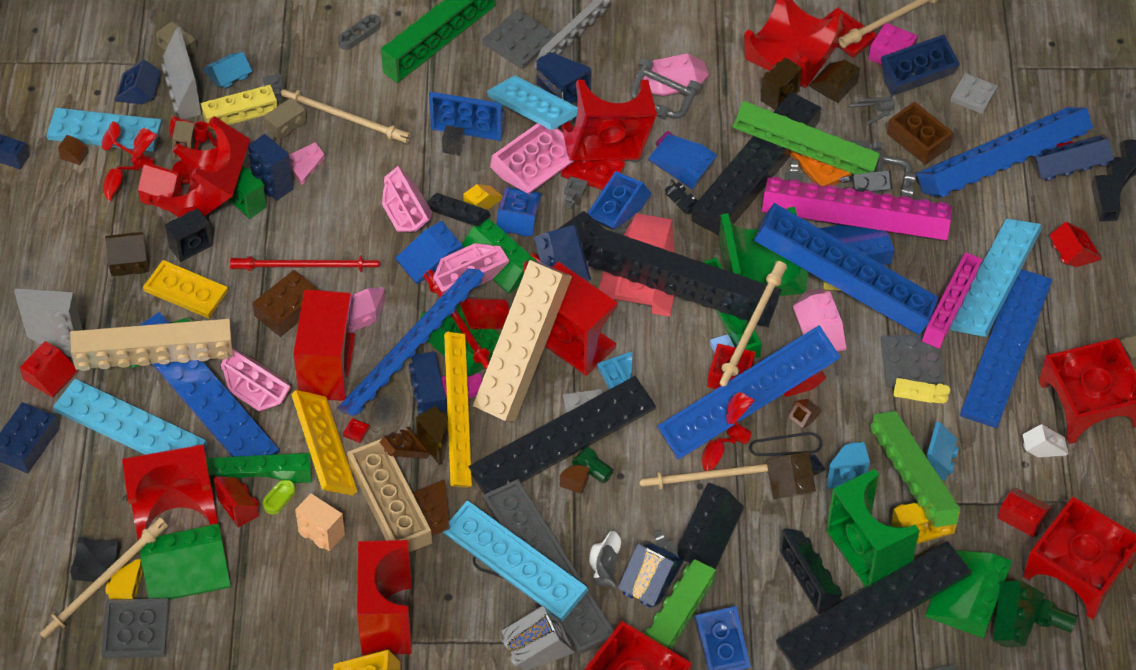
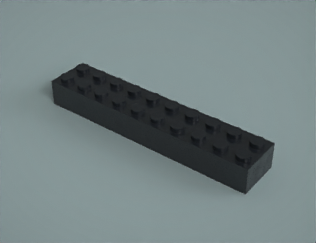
(750, 170)
(680, 276)

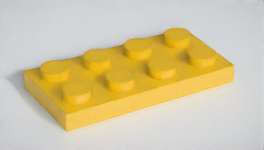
(185, 289)

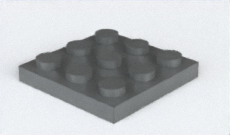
(518, 39)
(911, 360)
(135, 628)

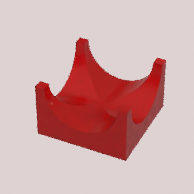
(795, 36)
(608, 128)
(211, 171)
(1092, 384)
(167, 482)
(1084, 553)

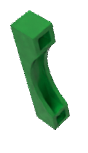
(734, 326)
(283, 467)

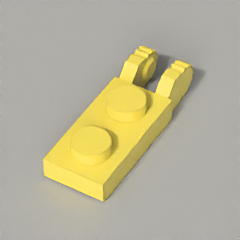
(921, 391)

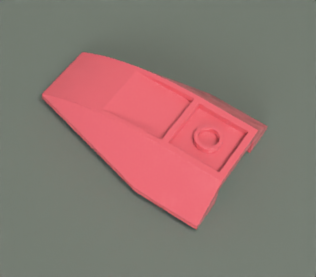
(658, 233)

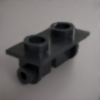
(677, 192)

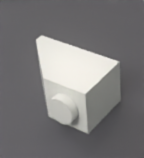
(1044, 442)

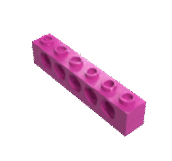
(952, 300)

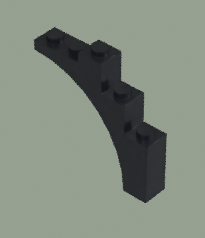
(1108, 187)

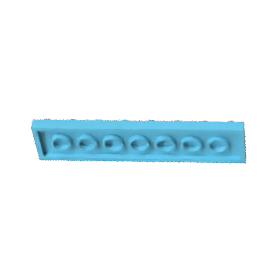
(996, 277)
(121, 420)
(515, 560)

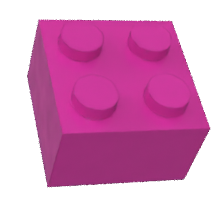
(890, 40)

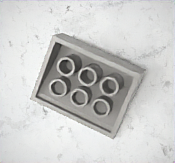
(180, 78)
(49, 316)

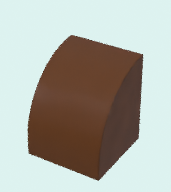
(72, 150)
(804, 413)
(575, 478)

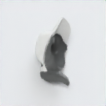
(604, 558)

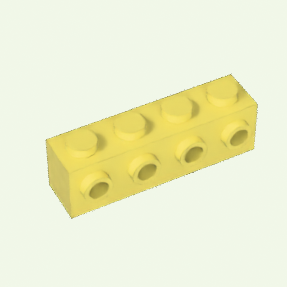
(240, 106)

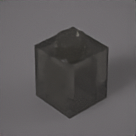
(453, 140)

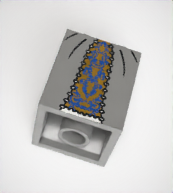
(536, 640)

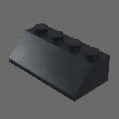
(710, 526)
(809, 570)

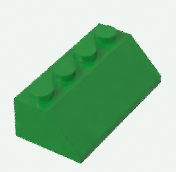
(490, 234)

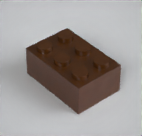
(920, 133)
(282, 303)

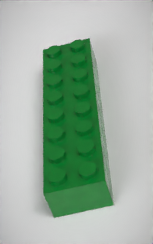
(430, 35)

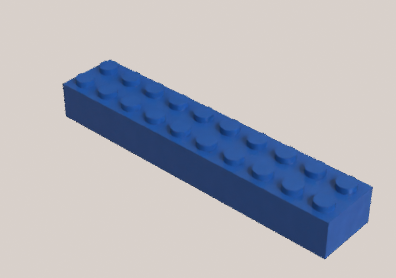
(1004, 151)
(846, 268)

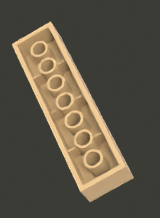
(522, 341)
(151, 344)

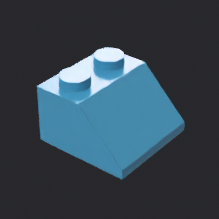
(228, 69)
(942, 451)
(848, 464)

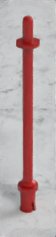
(250, 263)
(481, 354)

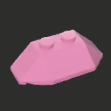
(679, 69)
(404, 202)
(476, 256)
(365, 308)
(819, 308)
(254, 382)

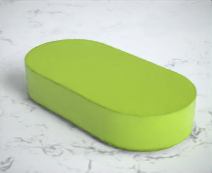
(279, 497)

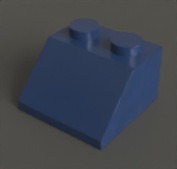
(138, 84)

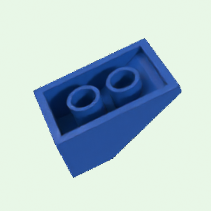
(683, 159)
(619, 200)
(518, 211)
(427, 251)
(722, 639)

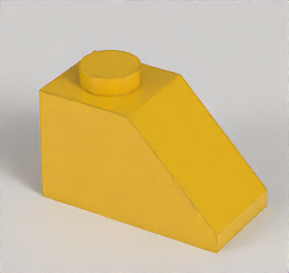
(482, 196)
(125, 582)

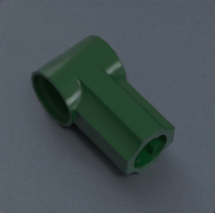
(597, 468)
(1051, 615)

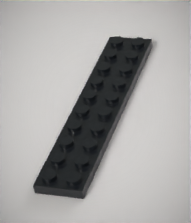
(563, 436)
(873, 607)

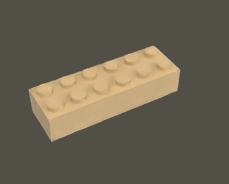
(389, 495)

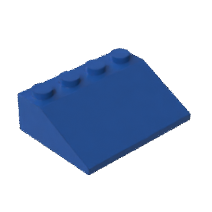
(476, 116)
(868, 241)

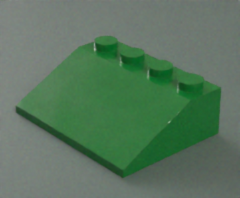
(485, 338)
(185, 563)
(974, 599)

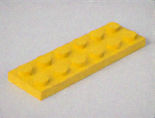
(324, 443)

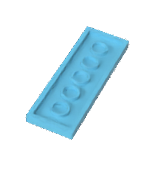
(533, 102)
(91, 126)

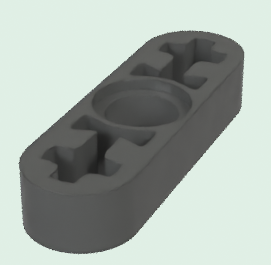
(366, 25)

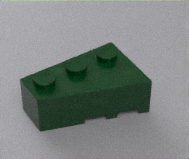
(1016, 613)

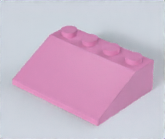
(531, 158)

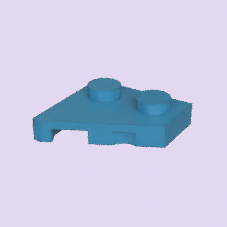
(616, 369)

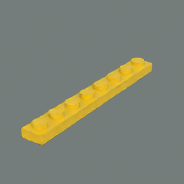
(457, 410)

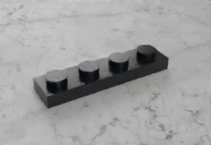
(458, 209)

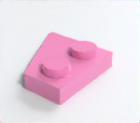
(305, 161)

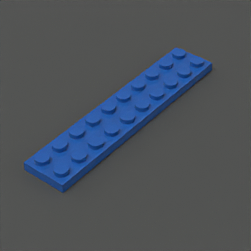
(412, 339)
(1006, 349)
(761, 382)
(214, 405)

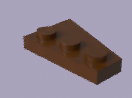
(404, 445)
(433, 504)

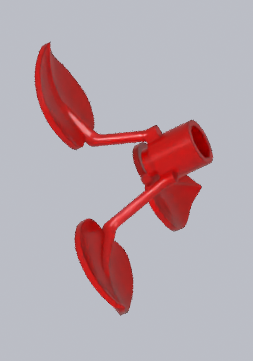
(201, 134)
(141, 143)
(714, 449)

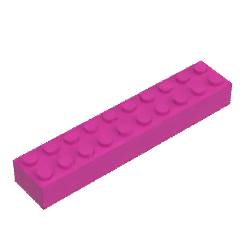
(860, 208)

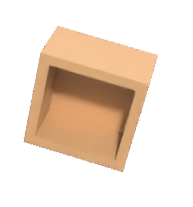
(320, 522)

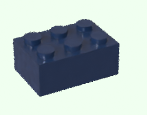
(272, 166)
(427, 382)
(26, 437)

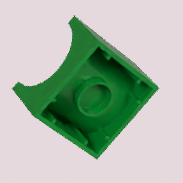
(755, 261)
(865, 543)

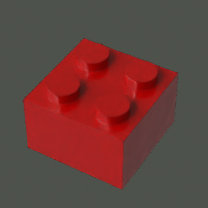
(723, 355)

